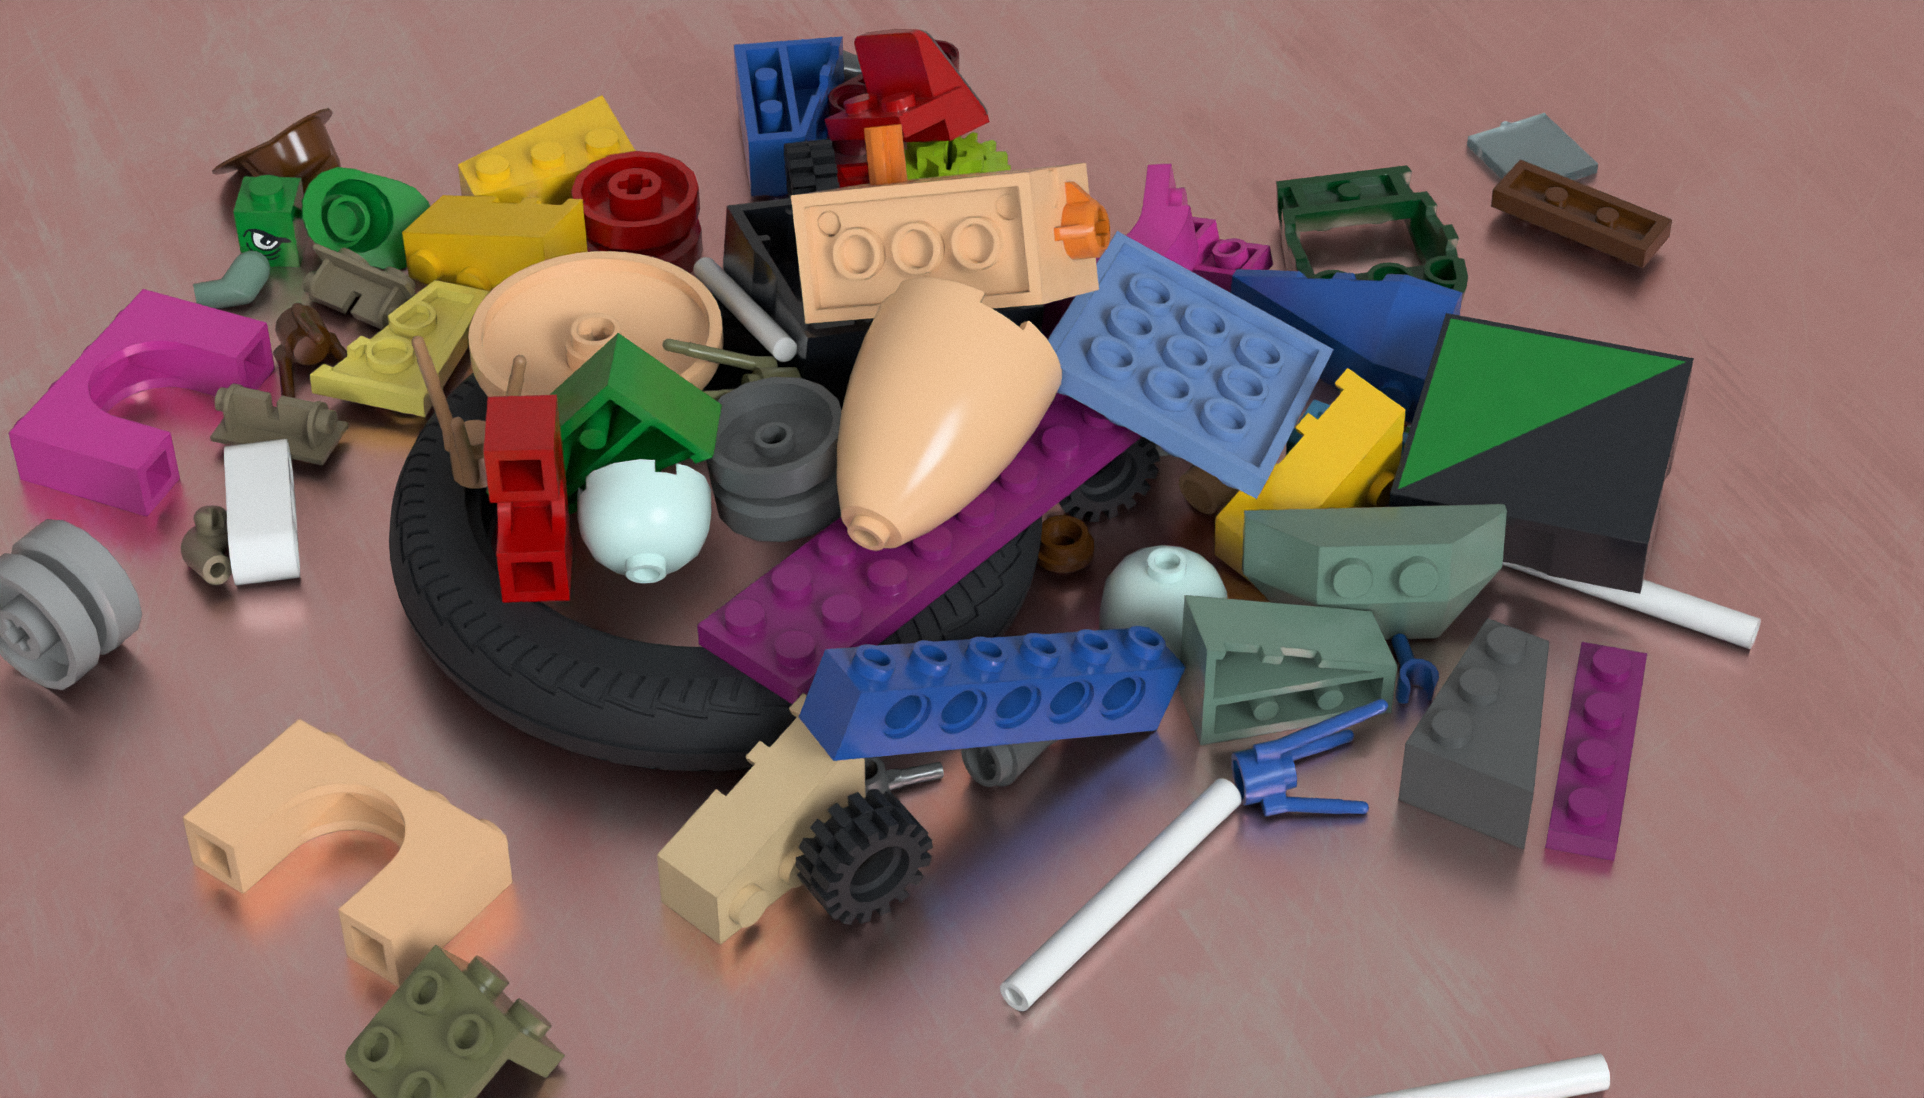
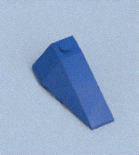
(1374, 326)

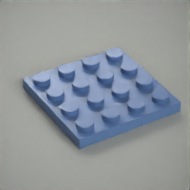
(1187, 364)

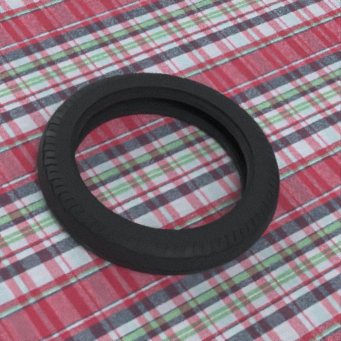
(599, 689)

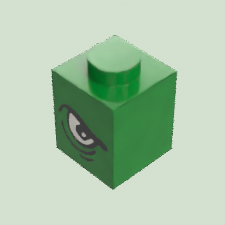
(271, 219)

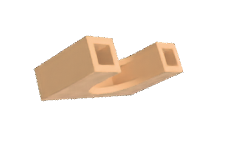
(319, 785)

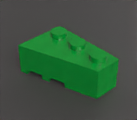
(630, 409)

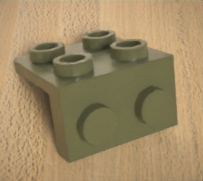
(449, 1033)

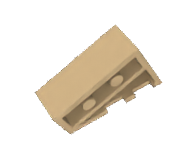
(744, 846)

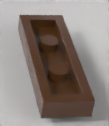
(1581, 213)

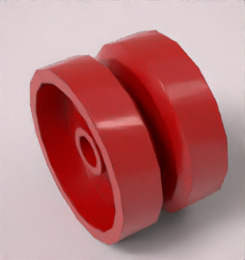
(642, 207)

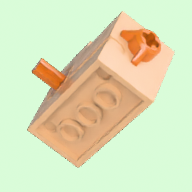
(1006, 232)

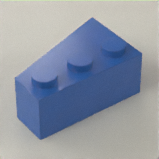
(783, 101)

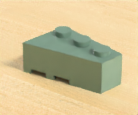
(1277, 666)

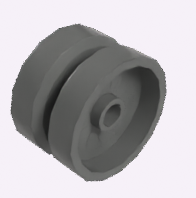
(777, 459)

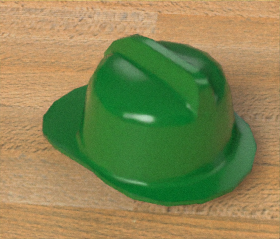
(361, 214)

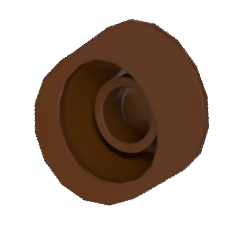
(295, 152)

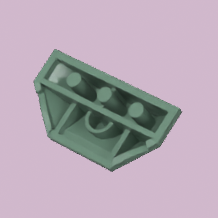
(1399, 562)

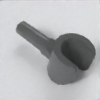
(886, 780)

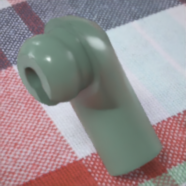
(238, 285)

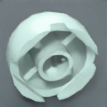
(643, 518)
(1151, 588)

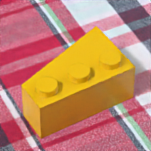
(546, 157)
(486, 241)
(1338, 463)

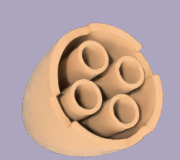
(935, 409)

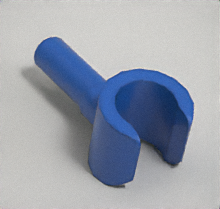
(1413, 671)

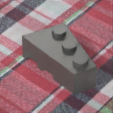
(1481, 737)

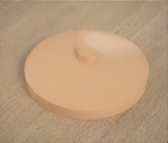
(577, 303)

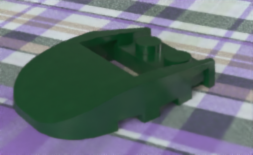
(1369, 198)

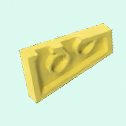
(385, 368)

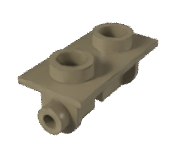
(349, 276)
(252, 418)

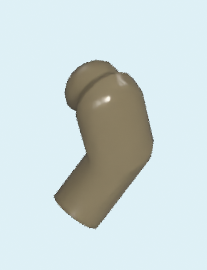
(206, 543)

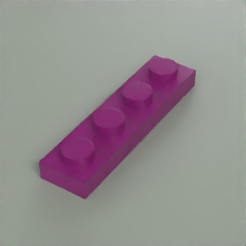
(1597, 752)

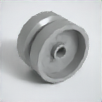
(62, 604)

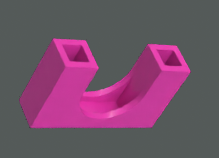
(151, 344)

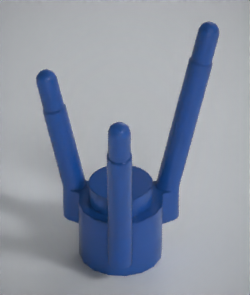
(1270, 770)

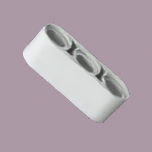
(261, 512)

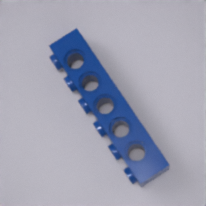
(989, 691)

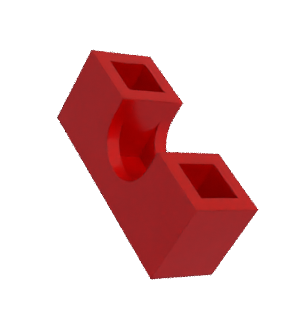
(531, 497)

